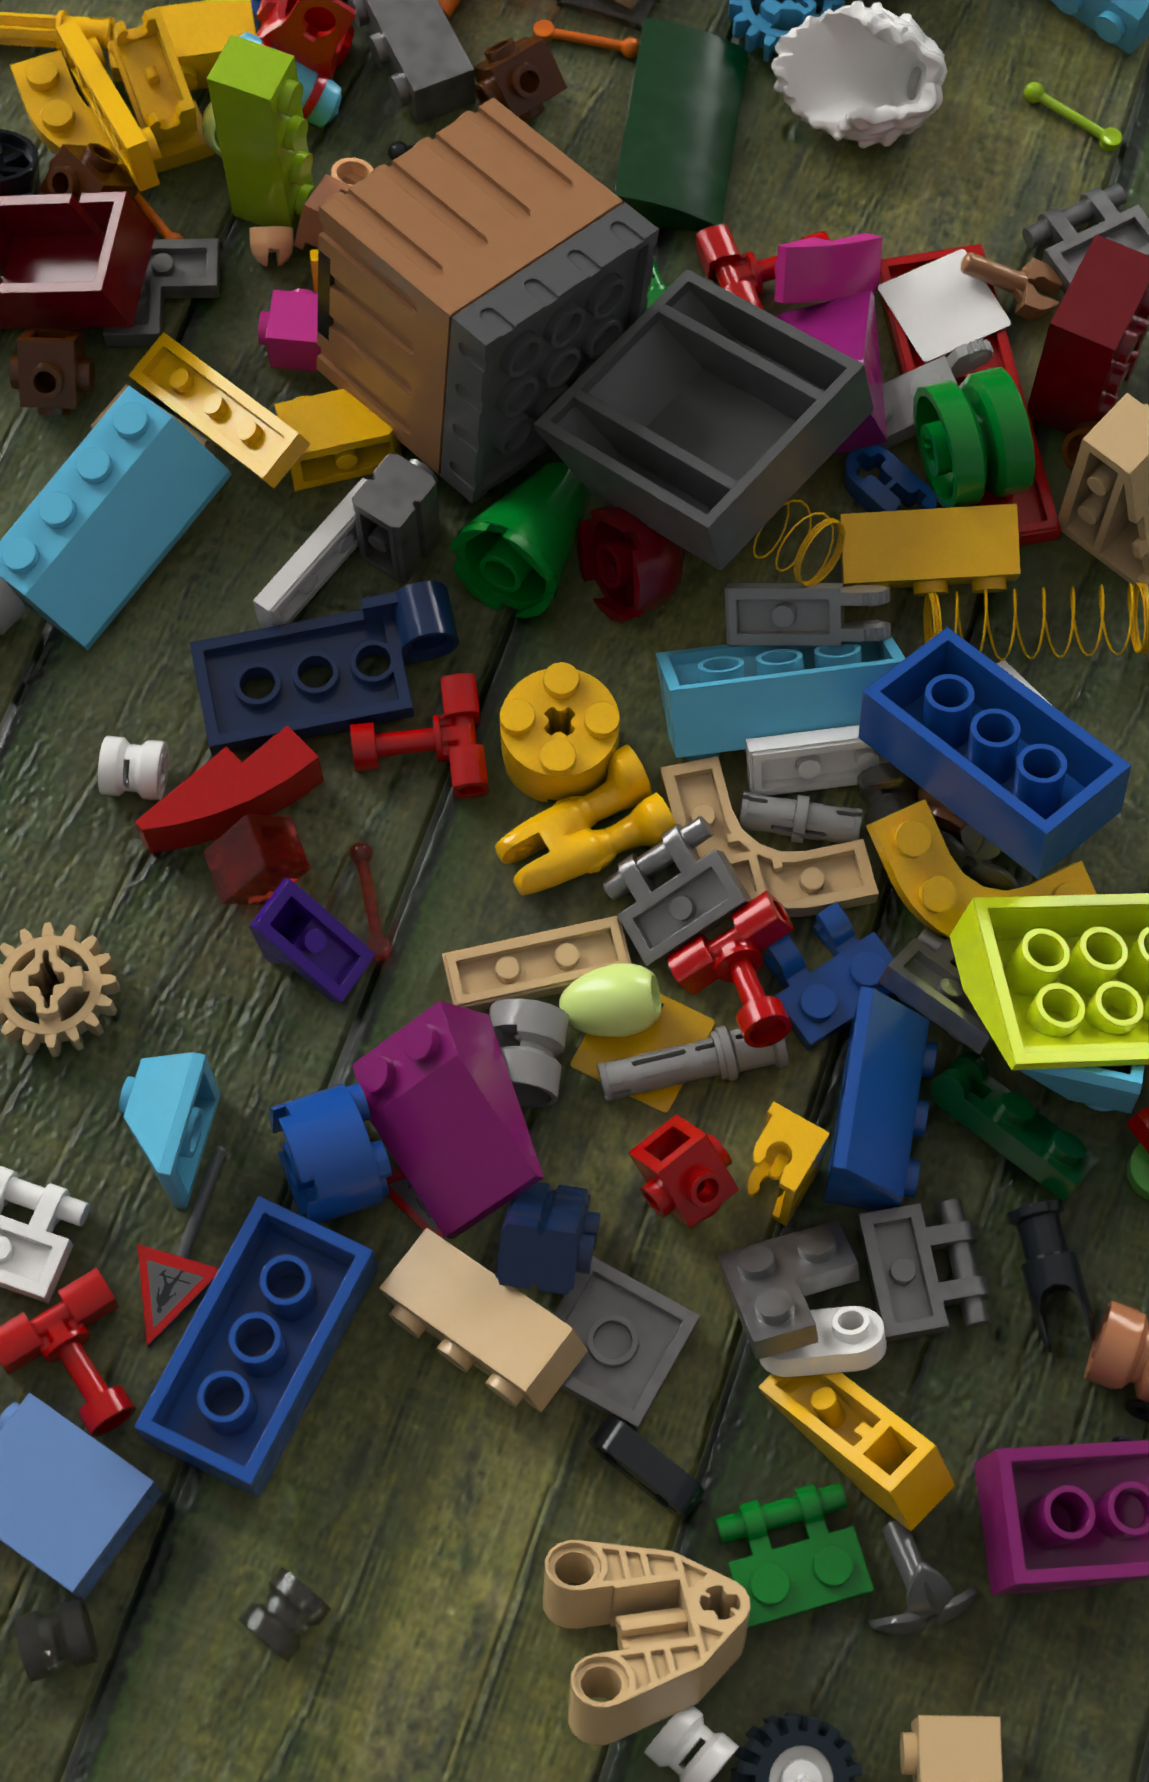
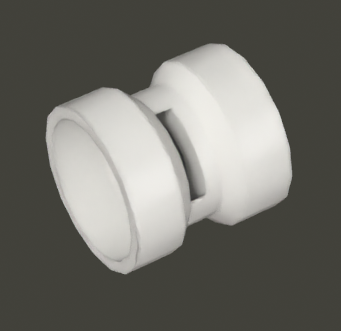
(133, 768)
(681, 1737)

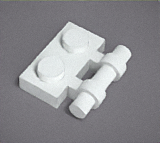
(31, 1253)

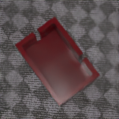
(63, 267)
(1093, 337)

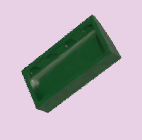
(681, 126)

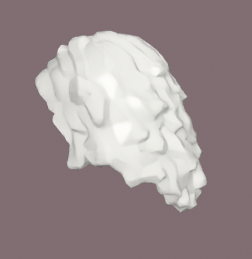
(860, 73)

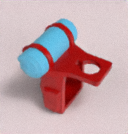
(319, 38)

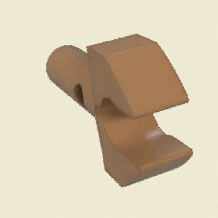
(1019, 283)

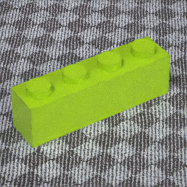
(261, 132)

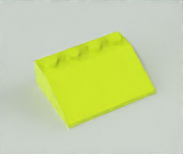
(1059, 977)

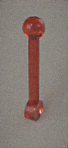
(361, 855)

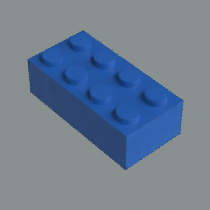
(993, 752)
(257, 1346)

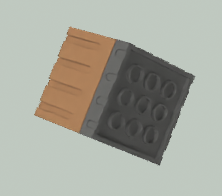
(475, 291)

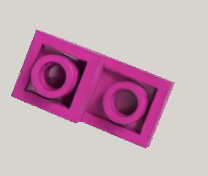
(827, 269)

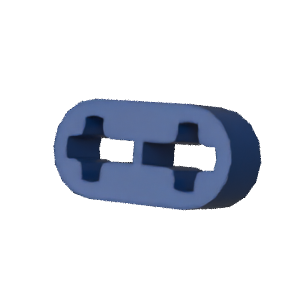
(894, 486)

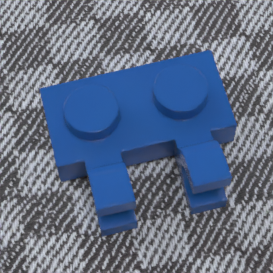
(827, 997)

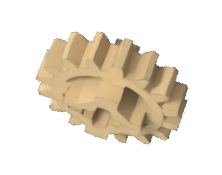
(28, 977)

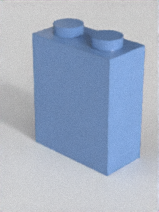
(66, 1496)

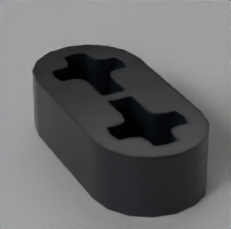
(646, 1467)

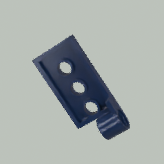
(399, 625)

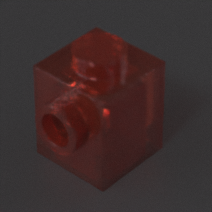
(255, 859)

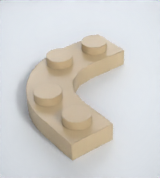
(798, 879)

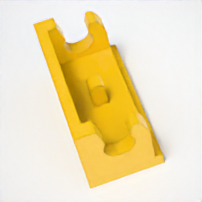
(154, 77)
(787, 1152)

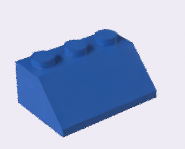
(880, 1105)

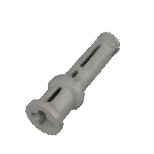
(719, 1055)

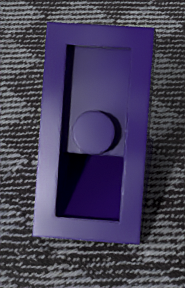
(311, 941)

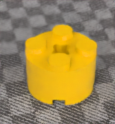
(558, 733)

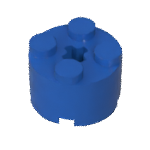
(329, 1153)

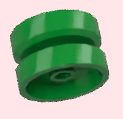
(974, 438)

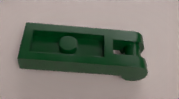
(1012, 1125)

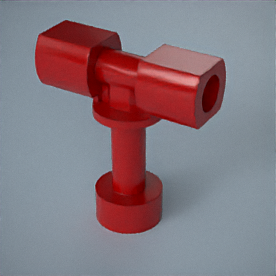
(733, 271)
(451, 737)
(736, 959)
(61, 1336)

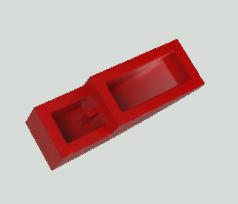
(228, 790)

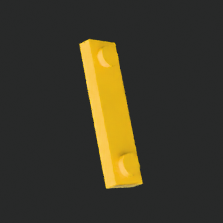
(87, 66)
(219, 410)

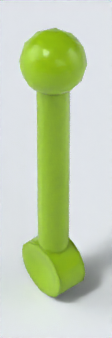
(1108, 138)

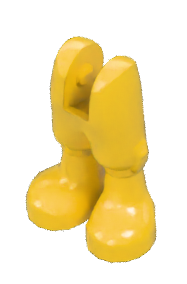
(568, 825)

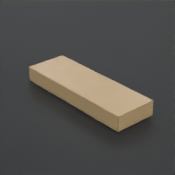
(532, 963)

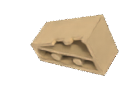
(1109, 492)

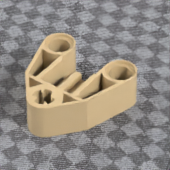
(673, 1627)

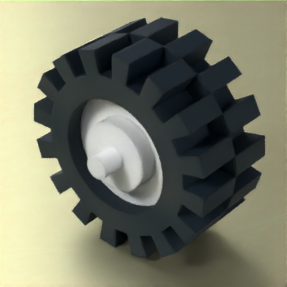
(795, 1751)

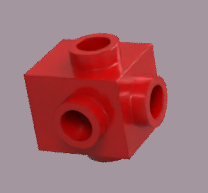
(684, 1171)

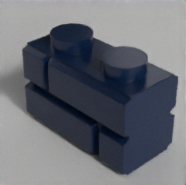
(547, 1238)

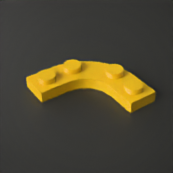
(64, 118)
(934, 883)

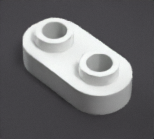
(847, 1342)

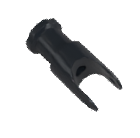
(1048, 1261)

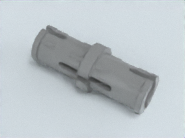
(799, 818)

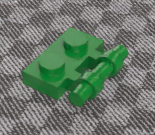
(802, 1574)

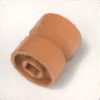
(1121, 1350)

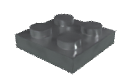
(629, 1339)

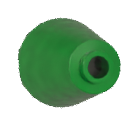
(523, 542)

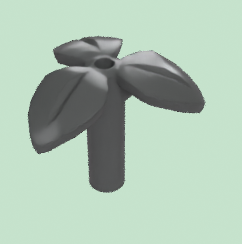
(977, 854)
(927, 1590)

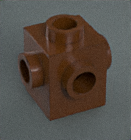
(519, 76)
(86, 170)
(52, 370)

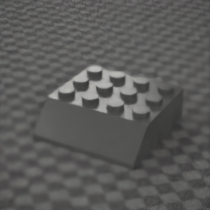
(706, 417)

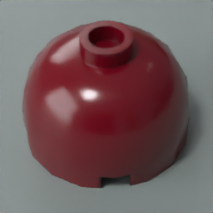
(628, 562)

